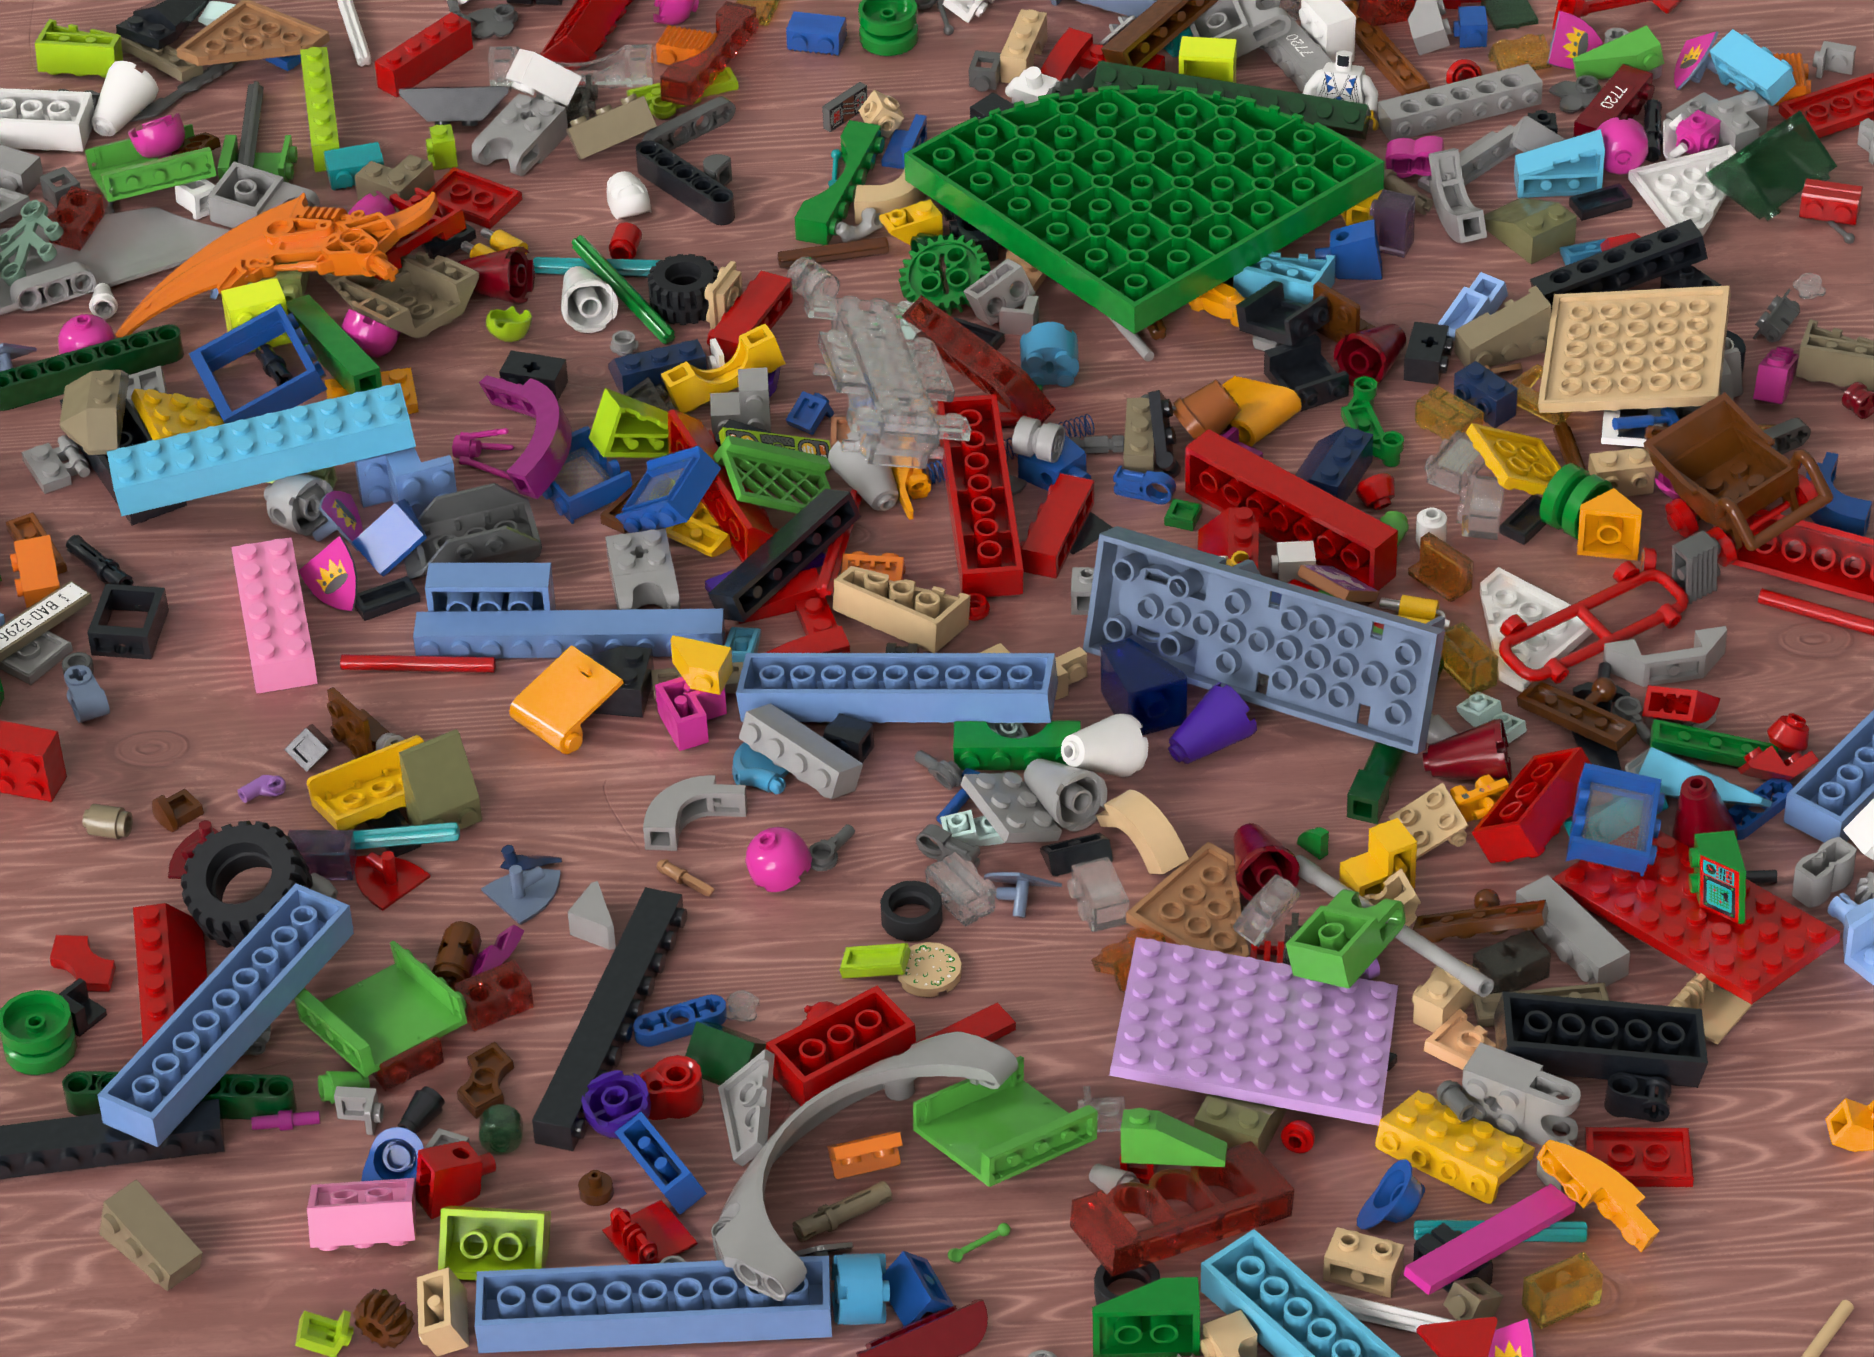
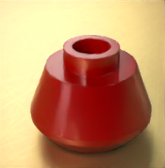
(1462, 70)
(1377, 491)
(1789, 733)

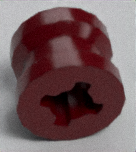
(1859, 399)

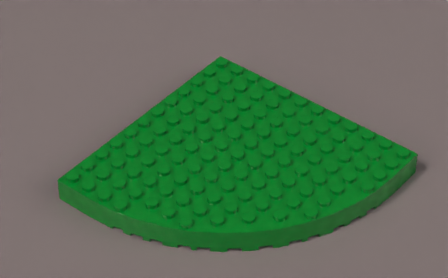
(1143, 189)

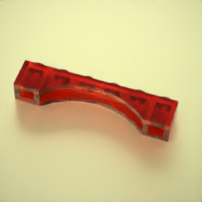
(688, 79)

